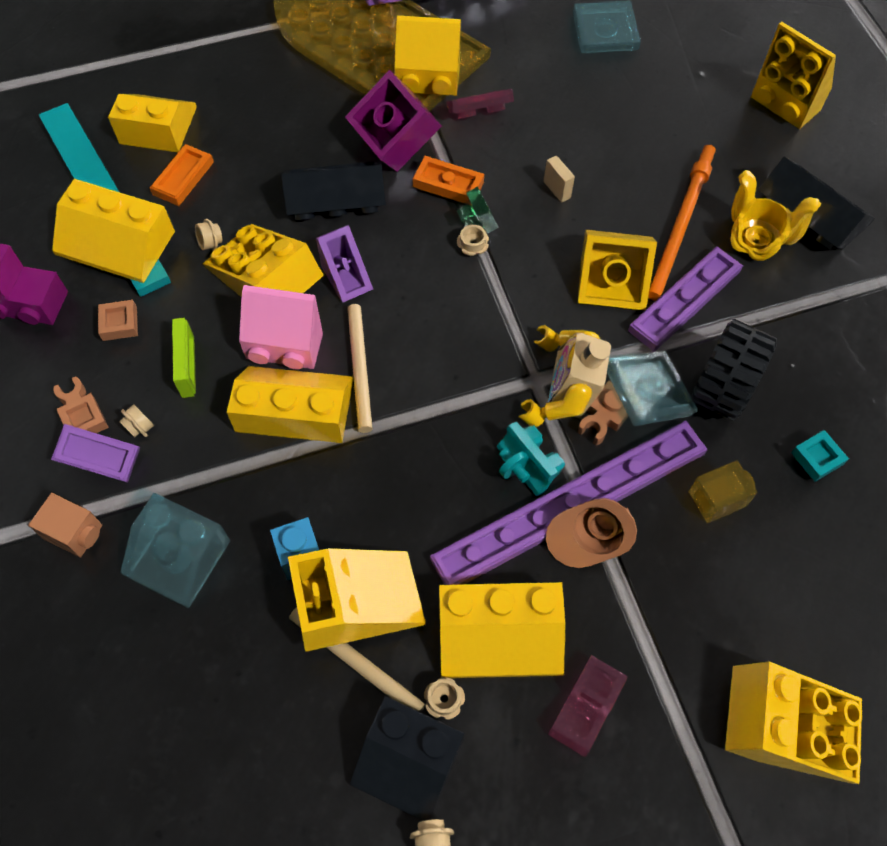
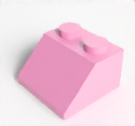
(280, 327)

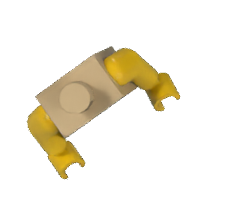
(576, 377)

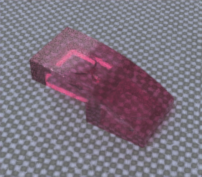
(588, 706)

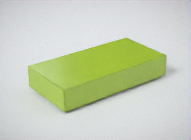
(183, 358)

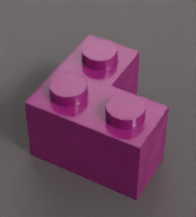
(28, 292)

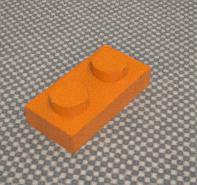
(446, 179)

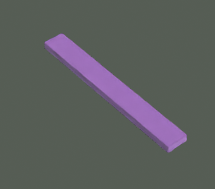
(528, 525)

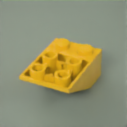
(794, 76)
(265, 261)
(353, 595)
(794, 722)

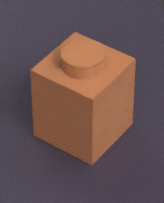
(66, 525)

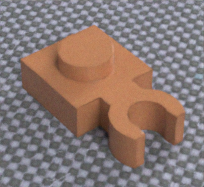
(80, 409)
(604, 411)

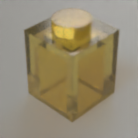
(723, 491)

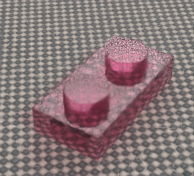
(493, 101)

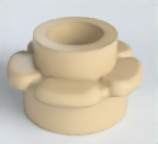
(475, 234)
(208, 235)
(135, 421)
(447, 687)
(432, 833)

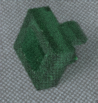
(477, 212)

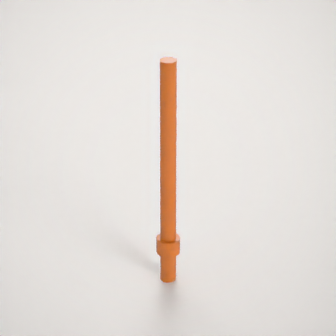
(699, 175)

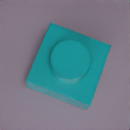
(819, 455)

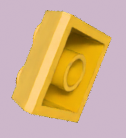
(428, 54)
(151, 121)
(616, 269)

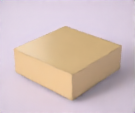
(559, 178)

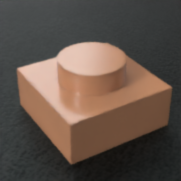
(117, 320)

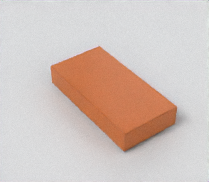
(181, 175)

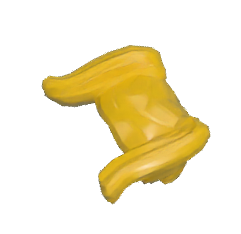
(765, 225)

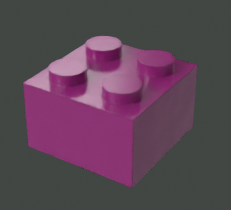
(393, 121)

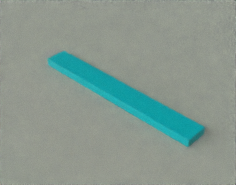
(87, 166)

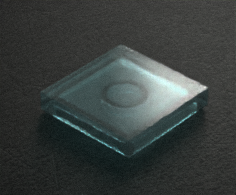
(606, 26)
(650, 388)

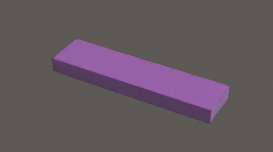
(685, 298)

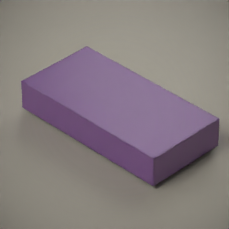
(95, 453)

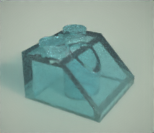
(172, 549)

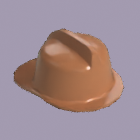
(591, 533)

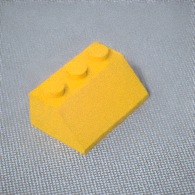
(110, 230)
(290, 404)
(502, 630)

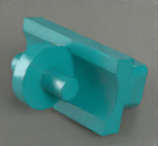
(526, 460)

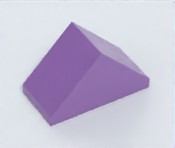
(343, 263)

